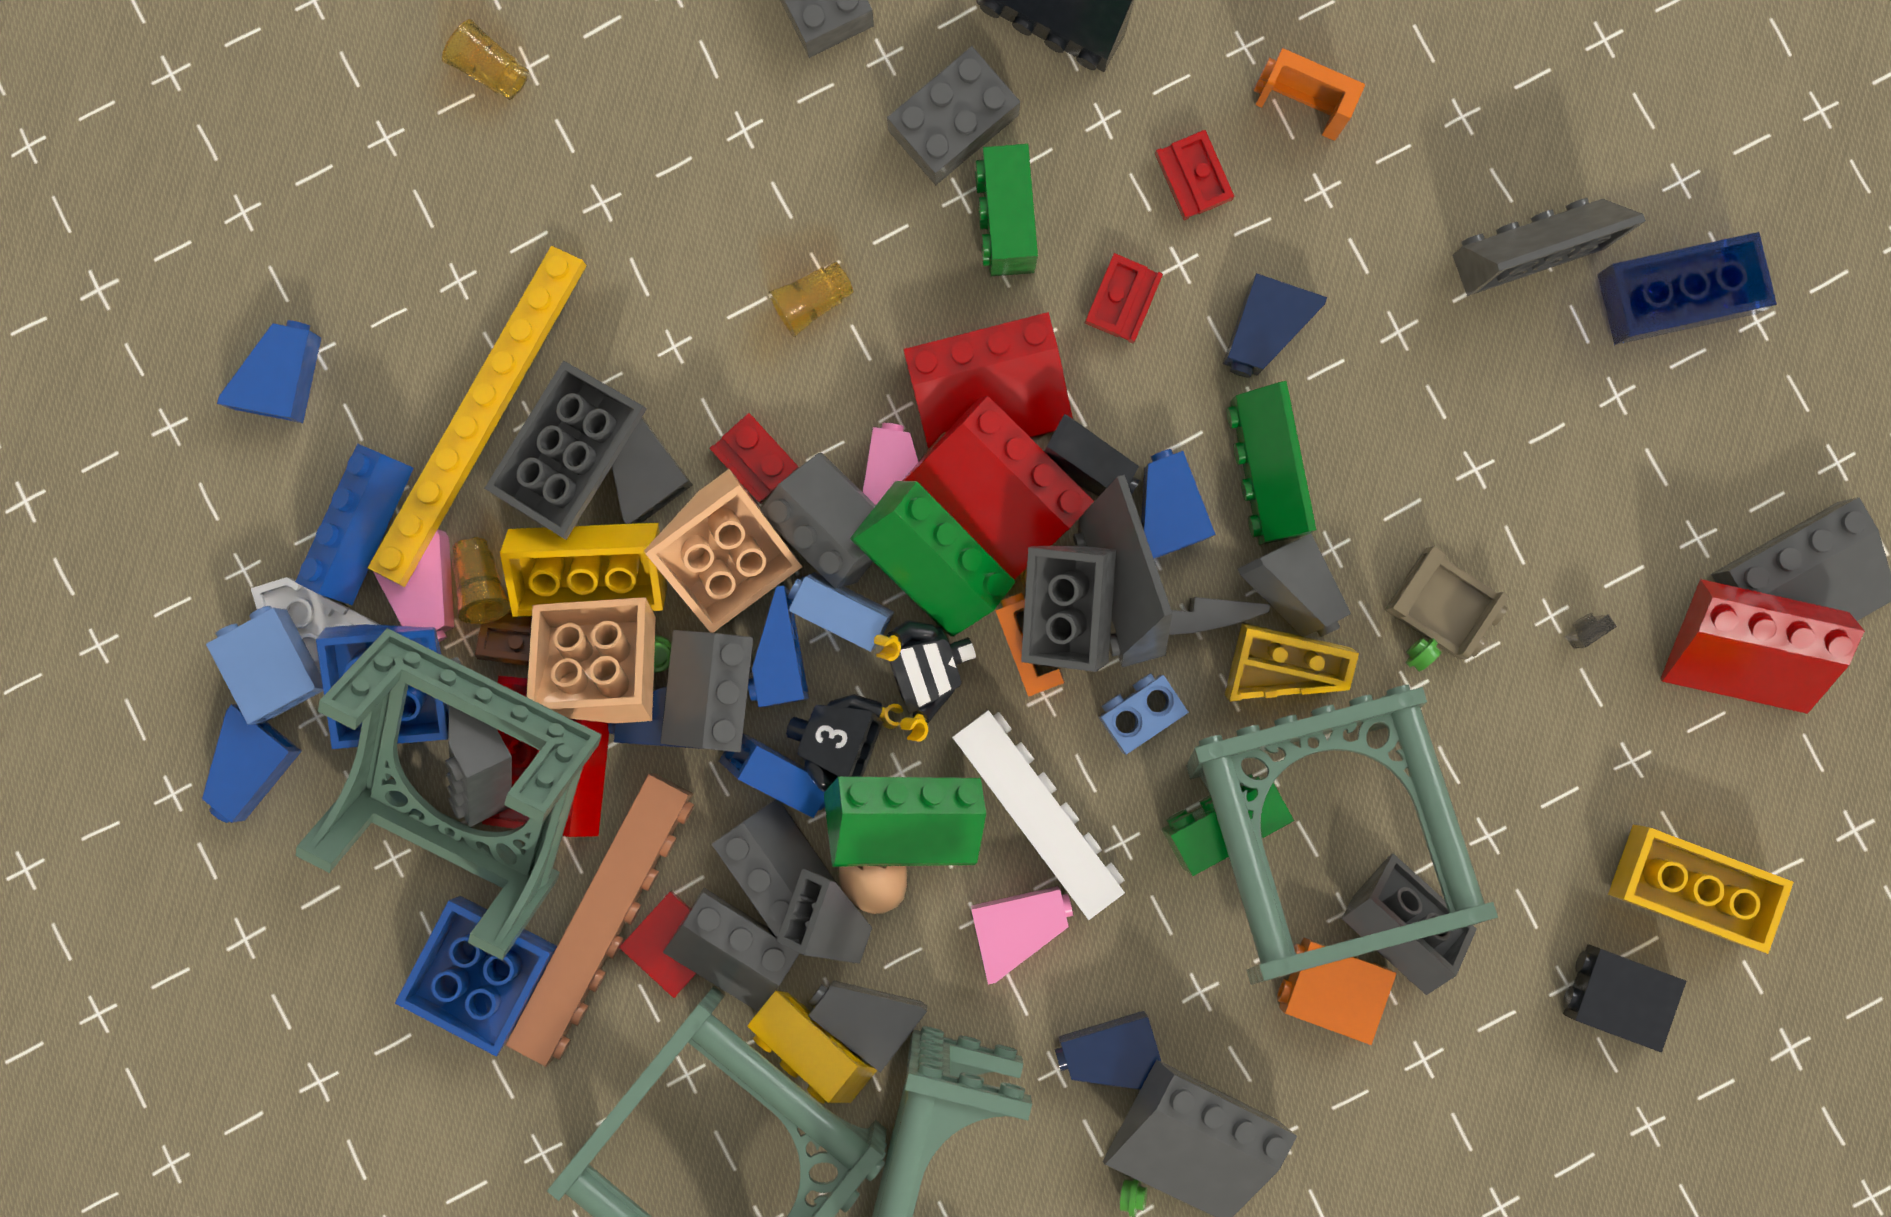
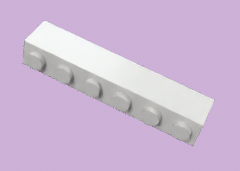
(1038, 814)

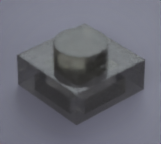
(1589, 629)

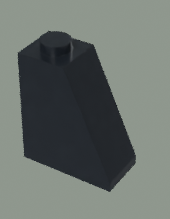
(1088, 458)

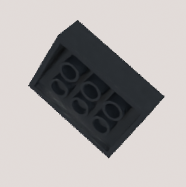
(1080, 27)

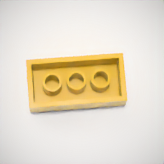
(588, 566)
(1701, 888)

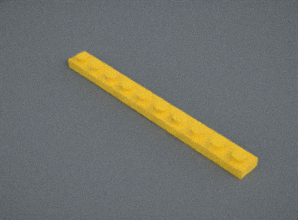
(477, 416)

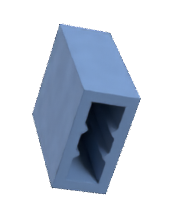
(839, 610)
(265, 664)

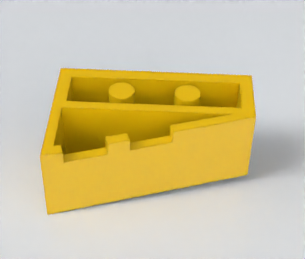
(1283, 663)
(809, 1050)

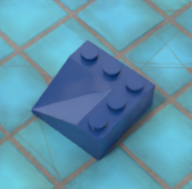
(341, 646)
(469, 988)

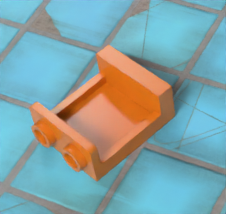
(1312, 86)
(1032, 681)
(1338, 995)

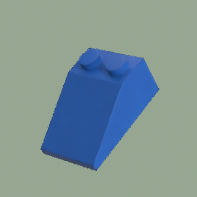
(778, 661)

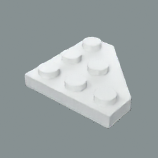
(307, 609)

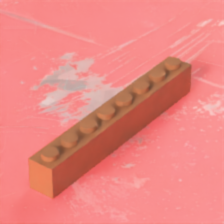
(600, 919)

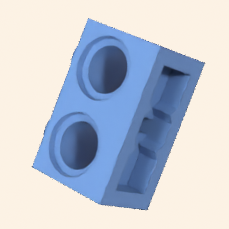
(1146, 721)

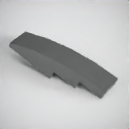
(1212, 614)

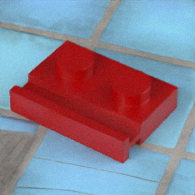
(1194, 175)
(1123, 298)
(754, 457)

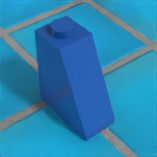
(276, 374)
(1172, 505)
(245, 766)
(774, 775)

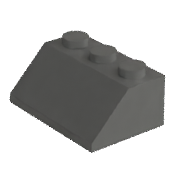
(817, 515)
(1068, 606)
(706, 690)
(768, 859)
(1399, 898)
(731, 950)

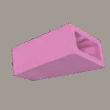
(889, 459)
(428, 594)
(1018, 927)

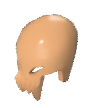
(874, 887)

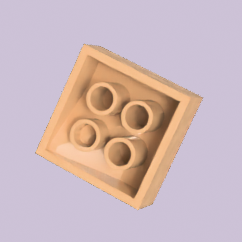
(721, 552)
(594, 659)

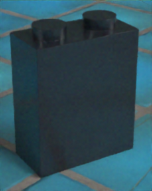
(1623, 997)

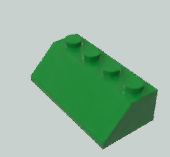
(1271, 464)
(932, 557)
(904, 821)

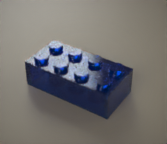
(1686, 288)

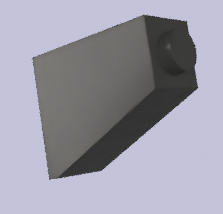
(646, 475)
(1299, 586)
(823, 921)
(866, 1019)

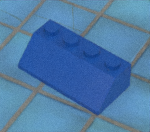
(354, 525)

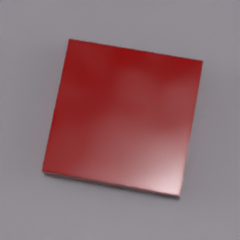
(650, 939)

